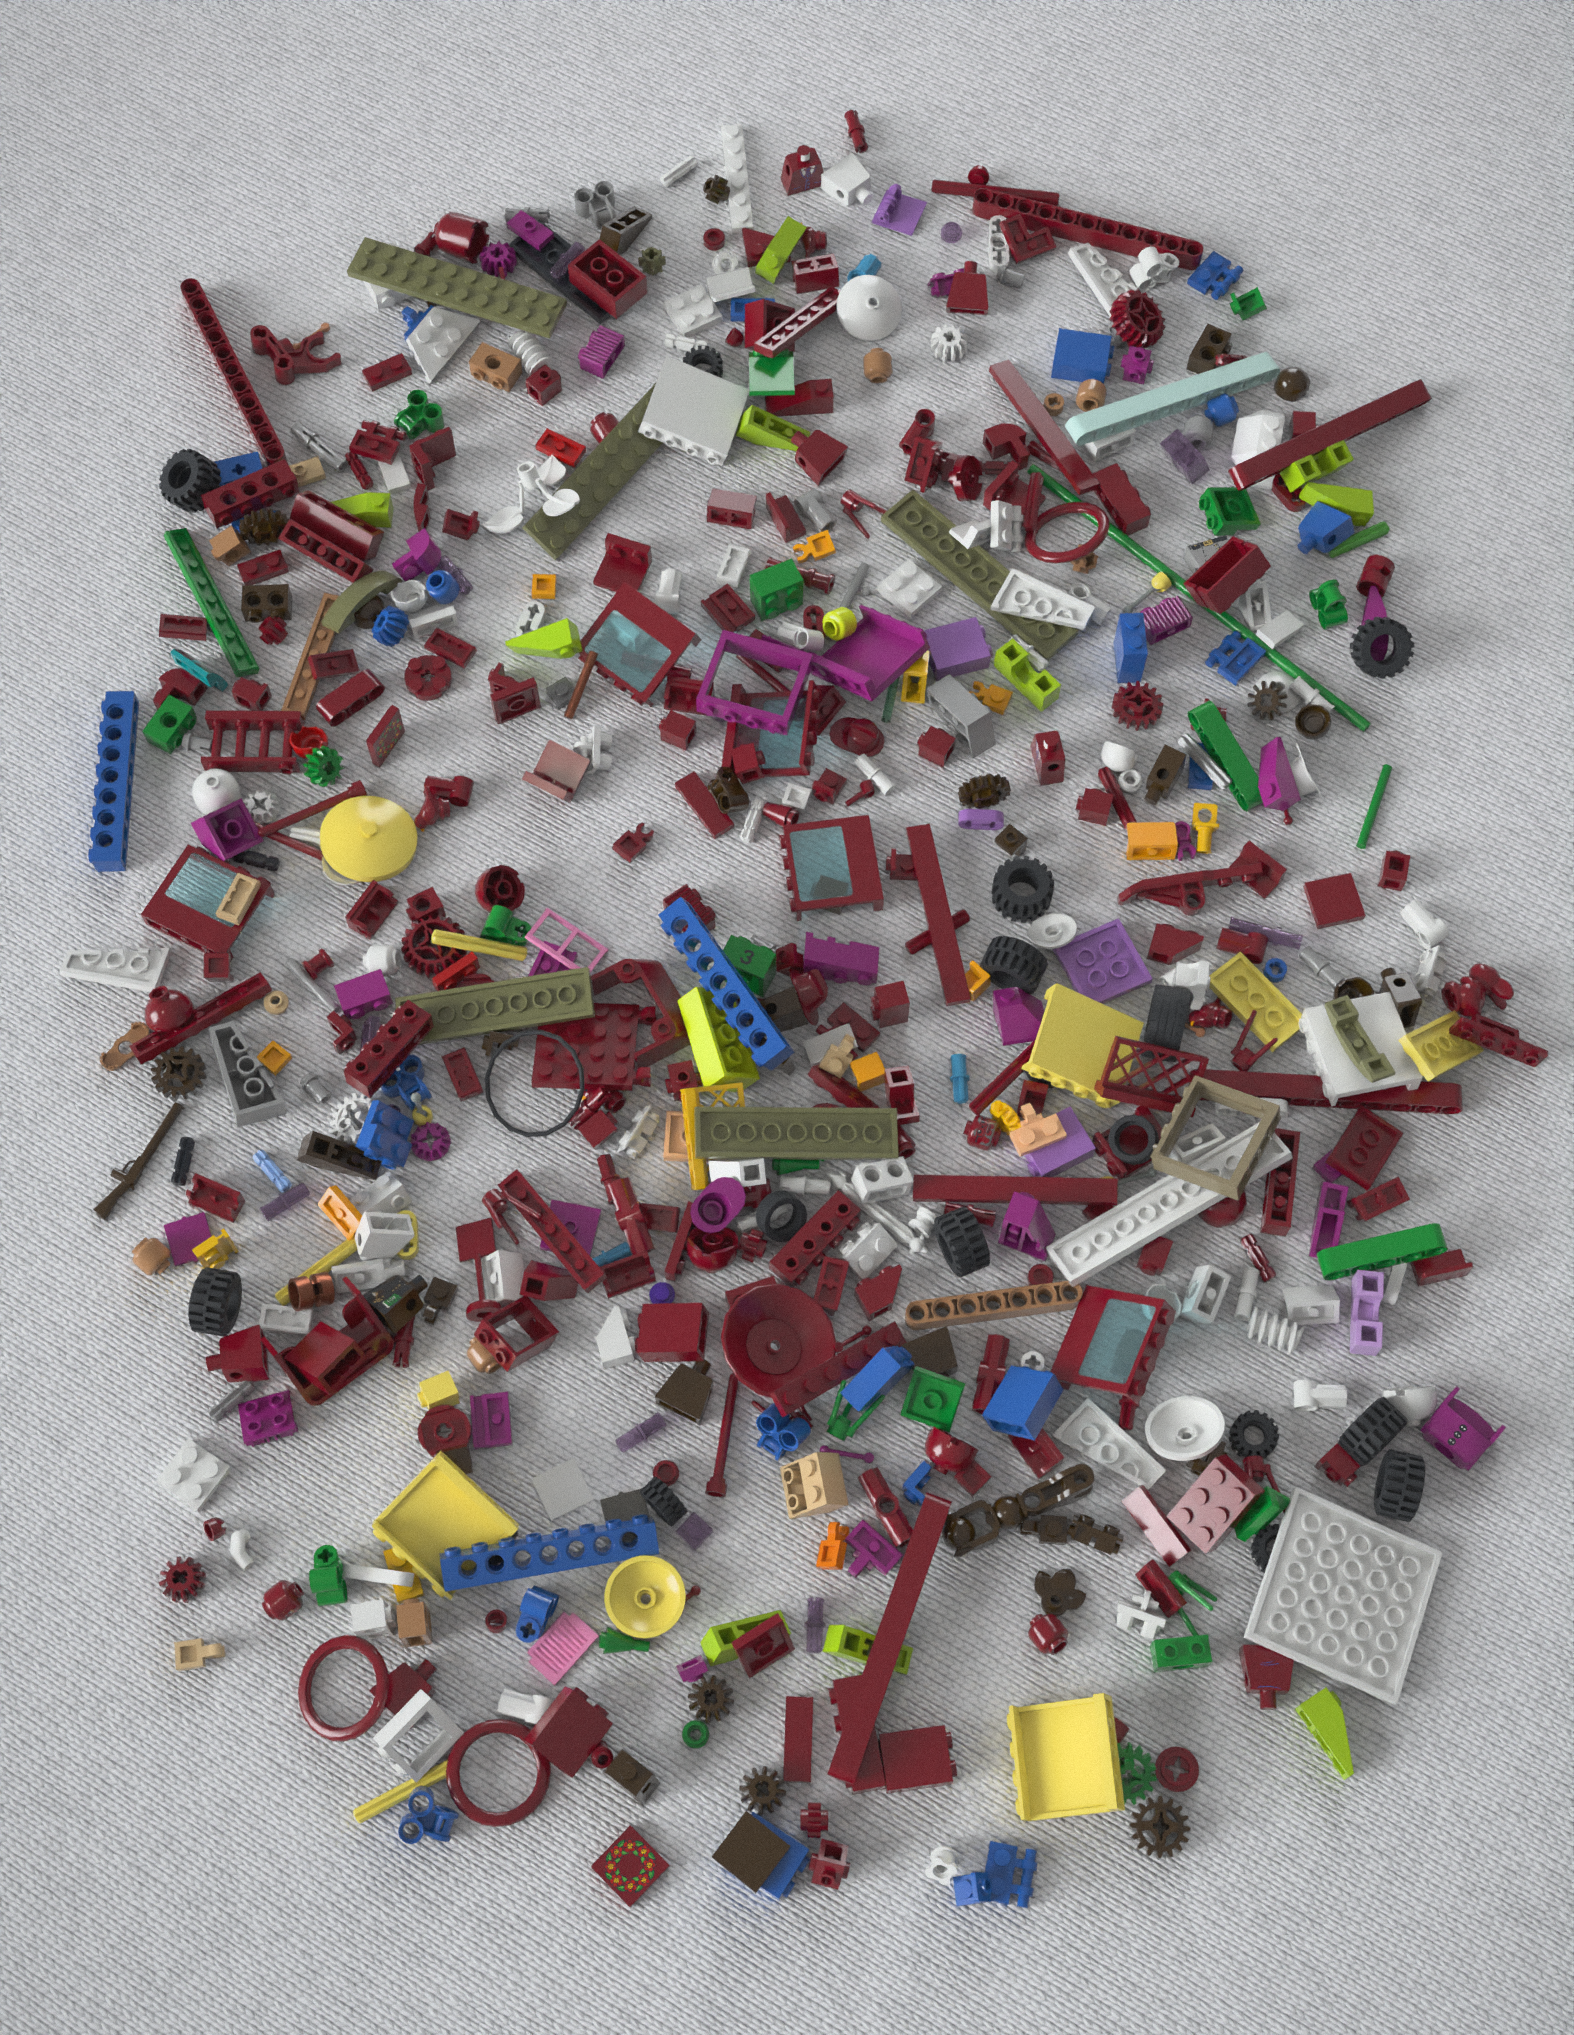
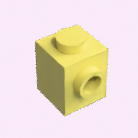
(438, 1391)

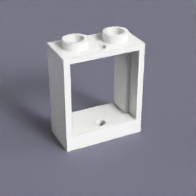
(403, 1722)

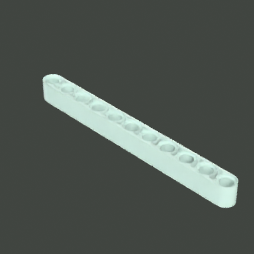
(1171, 398)

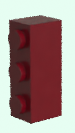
(1121, 500)

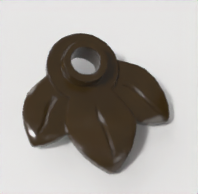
(1059, 1588)

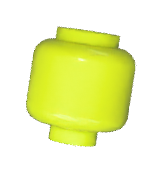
(839, 623)

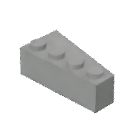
(246, 1083)

